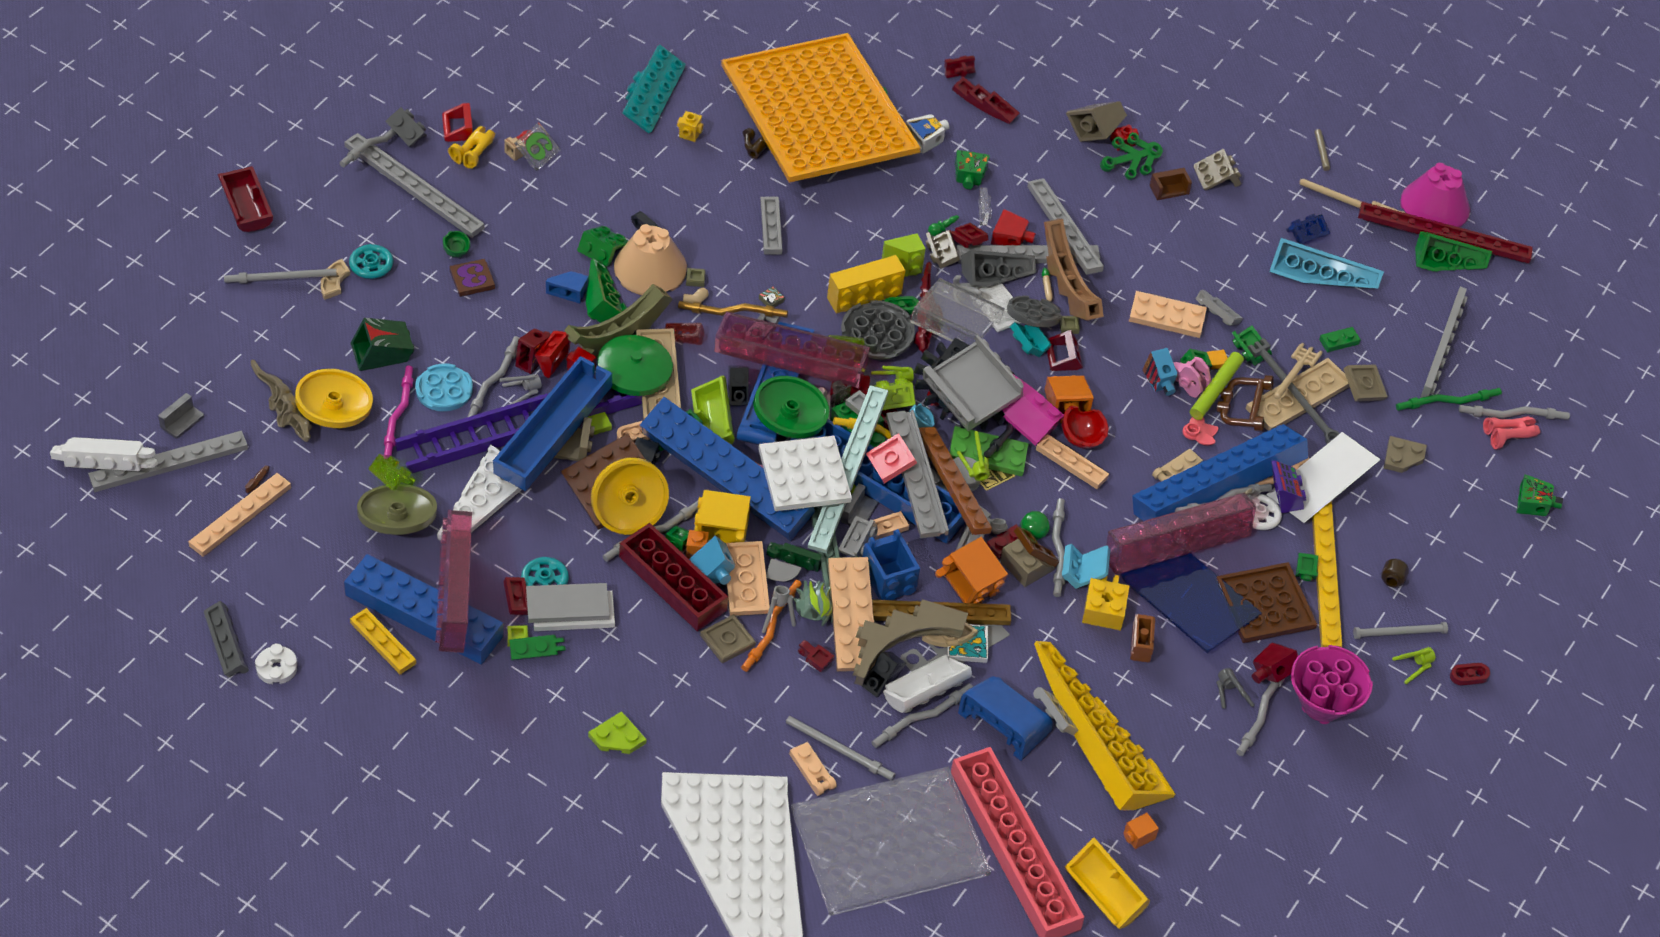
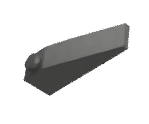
(993, 268)

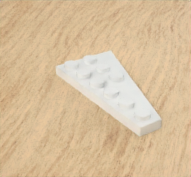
(484, 492)

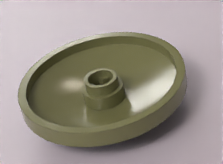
(397, 511)

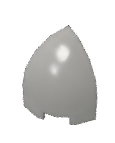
(781, 571)

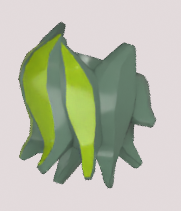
(814, 602)

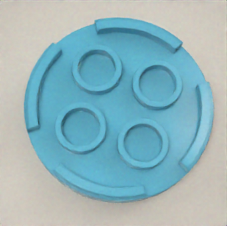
(444, 387)

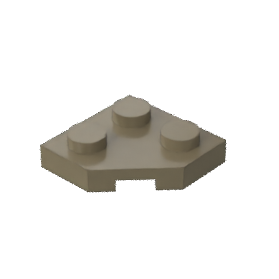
(1403, 454)

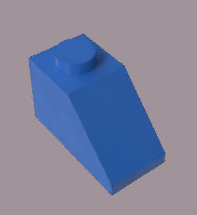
(568, 286)

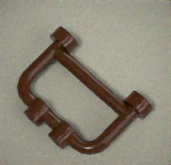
(1227, 394)

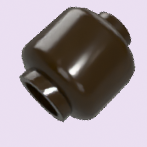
(1394, 572)

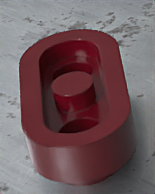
(1468, 674)

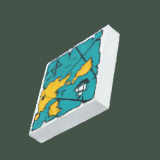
(974, 650)

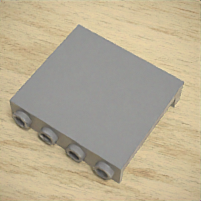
(974, 383)

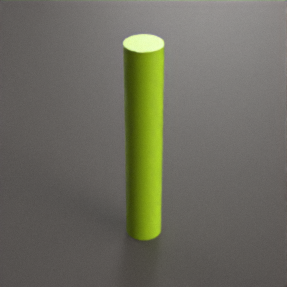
(1216, 385)

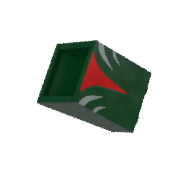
(381, 343)

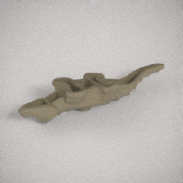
(284, 404)

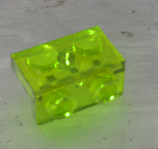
(390, 471)

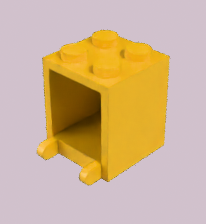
(723, 516)

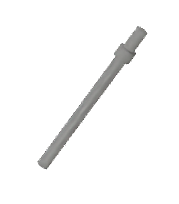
(244, 277)
(874, 766)

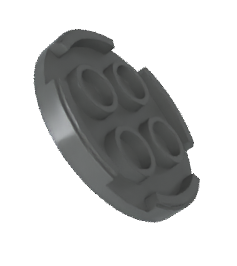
(1033, 311)

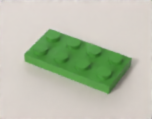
(1008, 459)

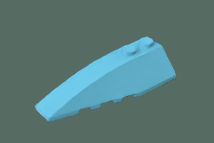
(1319, 267)

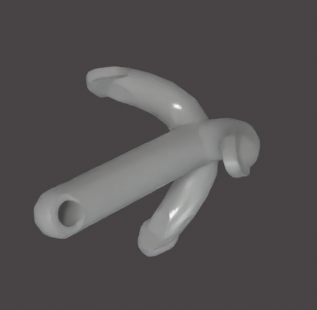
(973, 289)

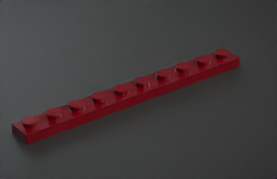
(1416, 224)

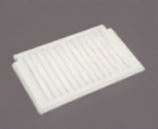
(999, 295)

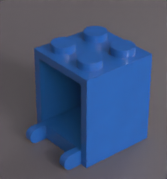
(891, 566)

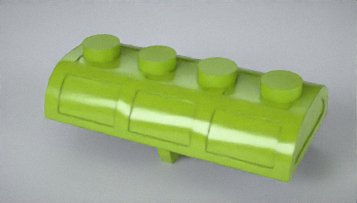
(713, 407)

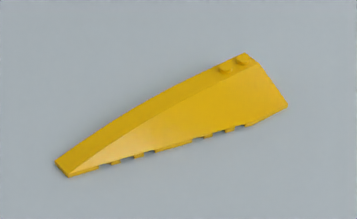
(1114, 757)

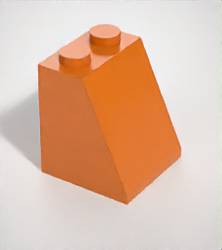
(1068, 391)

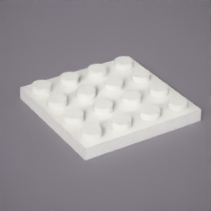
(804, 473)

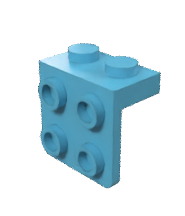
(1080, 568)

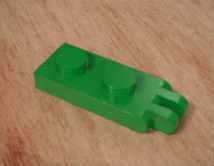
(535, 647)

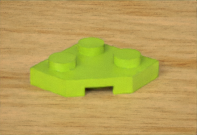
(617, 734)

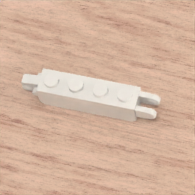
(104, 454)

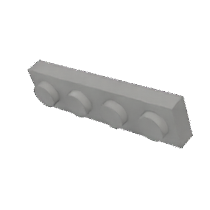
(771, 225)

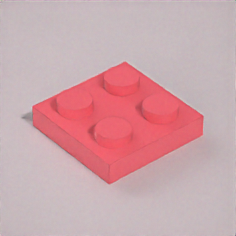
(891, 458)

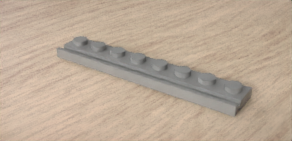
(919, 478)

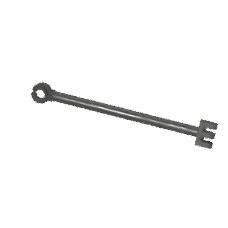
(1261, 349)

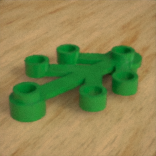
(1134, 155)

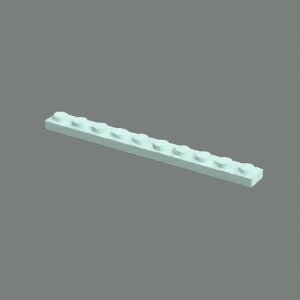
(851, 461)

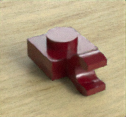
(816, 657)

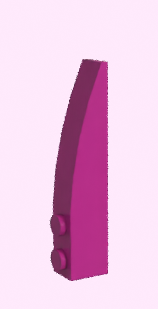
(1032, 415)

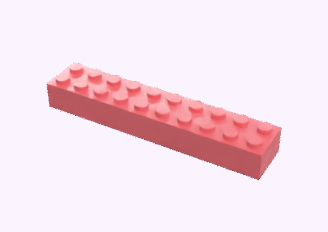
(1017, 844)

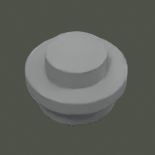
(998, 526)

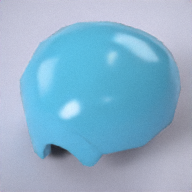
(923, 416)

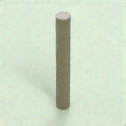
(1322, 150)

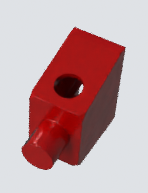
(1011, 230)

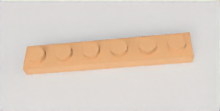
(239, 514)

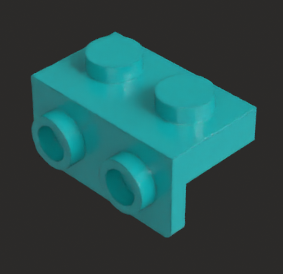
(1031, 338)

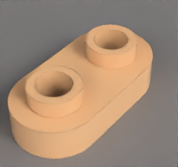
(633, 430)

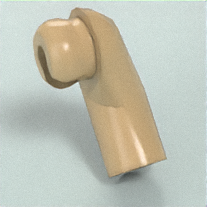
(699, 296)

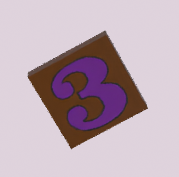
(472, 277)

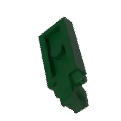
(795, 555)

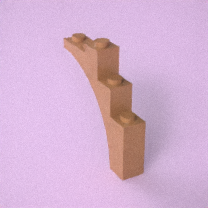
(1070, 283)

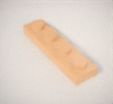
(1072, 461)

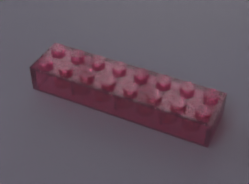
(792, 349)
(1180, 533)
(454, 581)

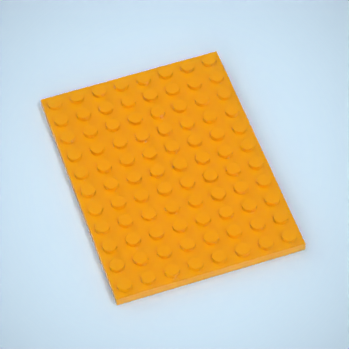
(819, 107)

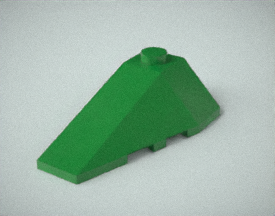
(1441, 254)
(602, 297)

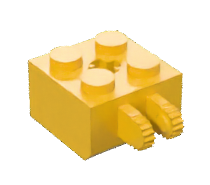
(1105, 603)

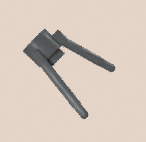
(1229, 680)

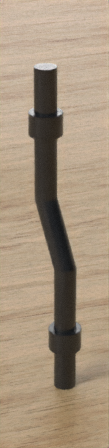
(997, 443)

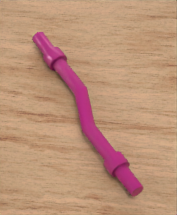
(407, 384)

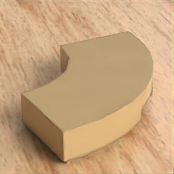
(331, 284)
(944, 641)

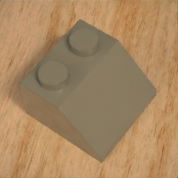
(1023, 565)

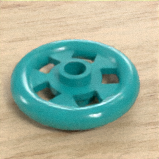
(371, 261)
(554, 564)

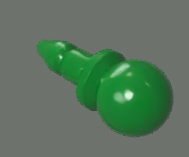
(937, 228)

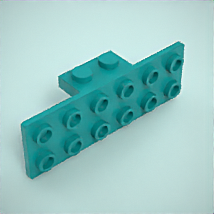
(652, 88)

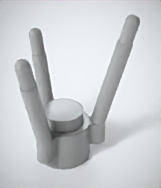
(529, 383)
(780, 598)

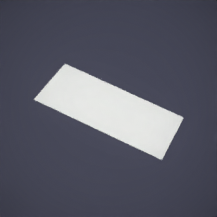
(1330, 473)

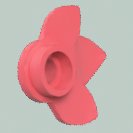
(1200, 431)

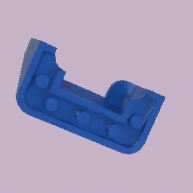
(1007, 713)

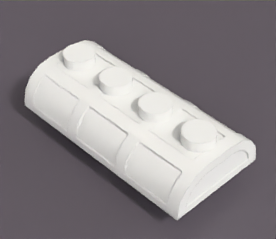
(926, 683)

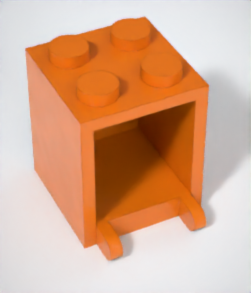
(973, 572)

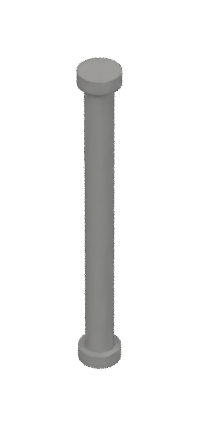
(1443, 628)

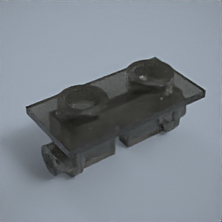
(840, 393)

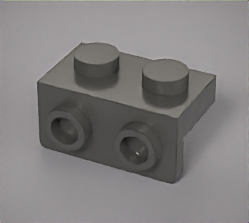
(406, 127)

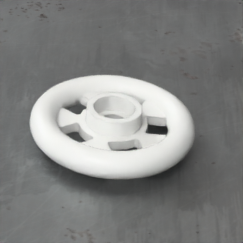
(1262, 512)

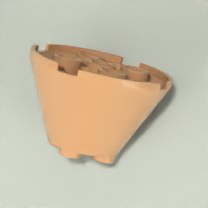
(650, 259)

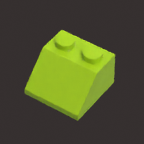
(909, 252)

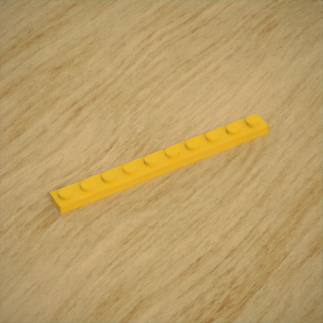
(1327, 577)

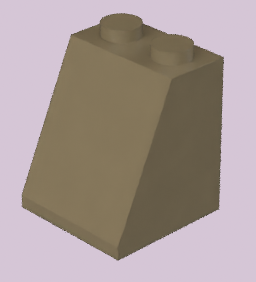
(1096, 120)

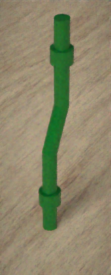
(1415, 402)

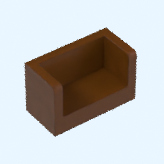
(1170, 183)

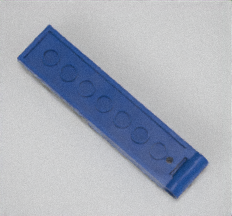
(751, 428)

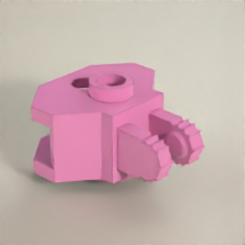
(1191, 377)

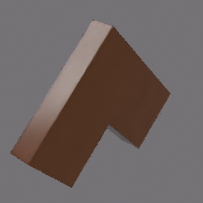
(1034, 548)

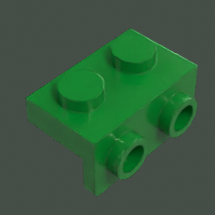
(1246, 338)

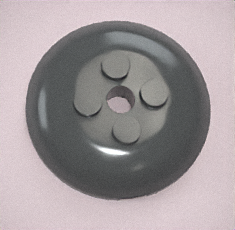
(882, 326)

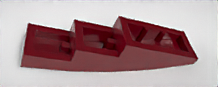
(989, 103)

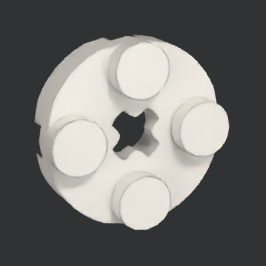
(272, 655)

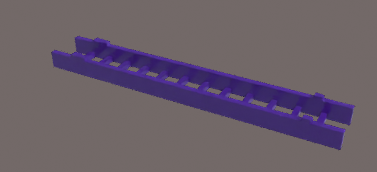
(450, 429)

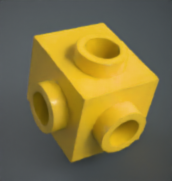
(690, 126)

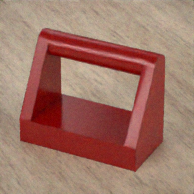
(463, 133)
(553, 352)

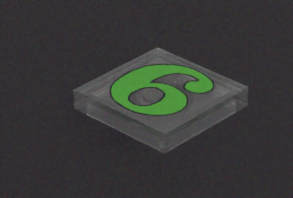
(537, 146)

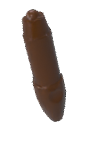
(254, 482)

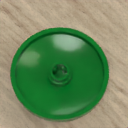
(636, 364)
(791, 407)

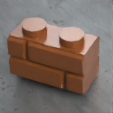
(1142, 638)

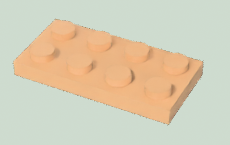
(1167, 314)
(748, 581)

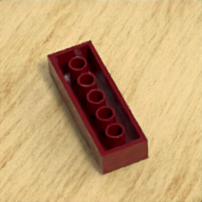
(673, 576)

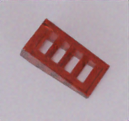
(692, 328)

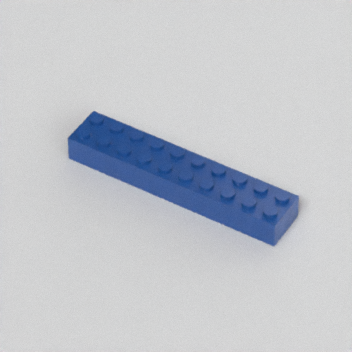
(719, 464)
(1226, 471)
(894, 492)

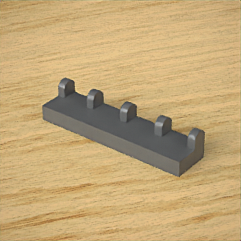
(225, 639)

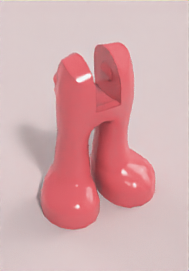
(1521, 428)

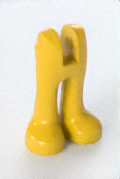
(464, 153)

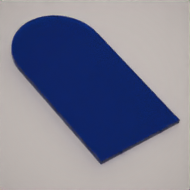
(1192, 599)

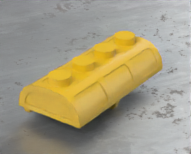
(1107, 884)

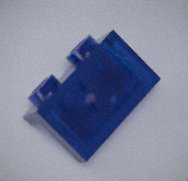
(1309, 229)

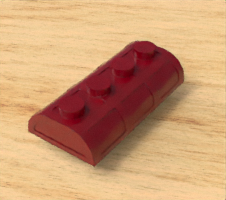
(246, 199)

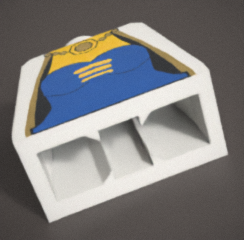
(927, 131)

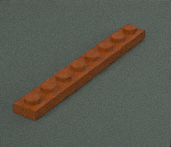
(954, 482)

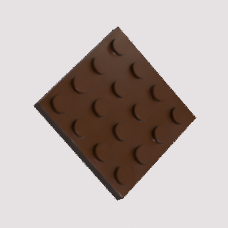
(583, 473)
(1276, 595)

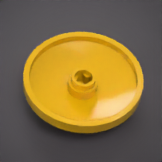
(333, 398)
(629, 495)

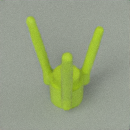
(900, 372)
(980, 469)
(1422, 657)

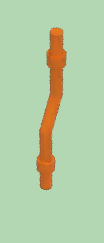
(756, 653)

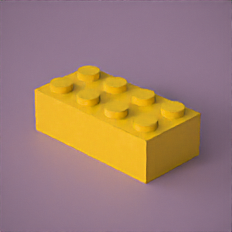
(866, 283)

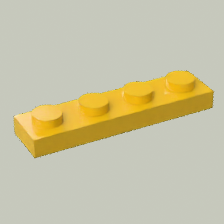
(383, 641)

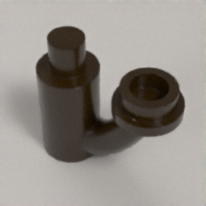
(758, 147)

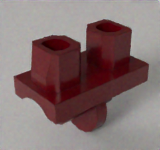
(959, 66)

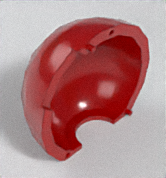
(1084, 428)

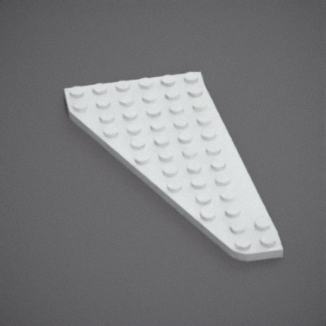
(740, 847)

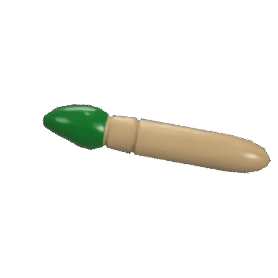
(1047, 285)

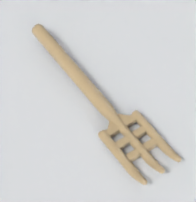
(1336, 195)
(1303, 357)

